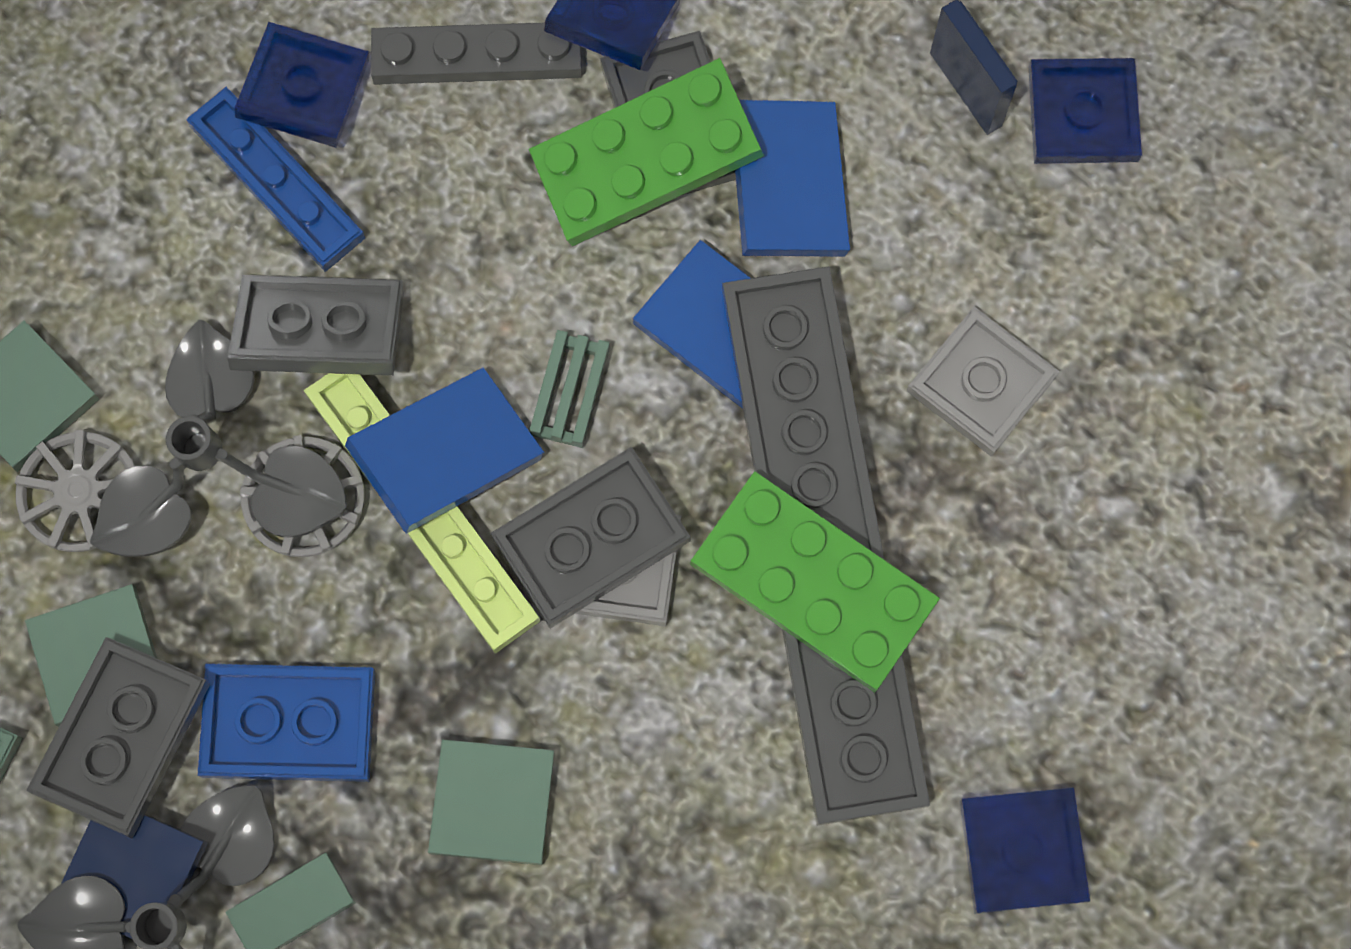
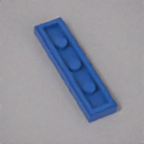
(276, 181)

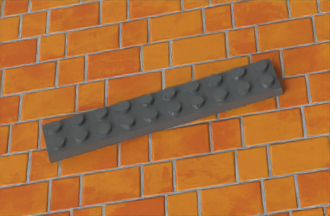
(809, 443)

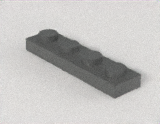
(471, 54)

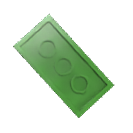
(646, 152)
(814, 581)

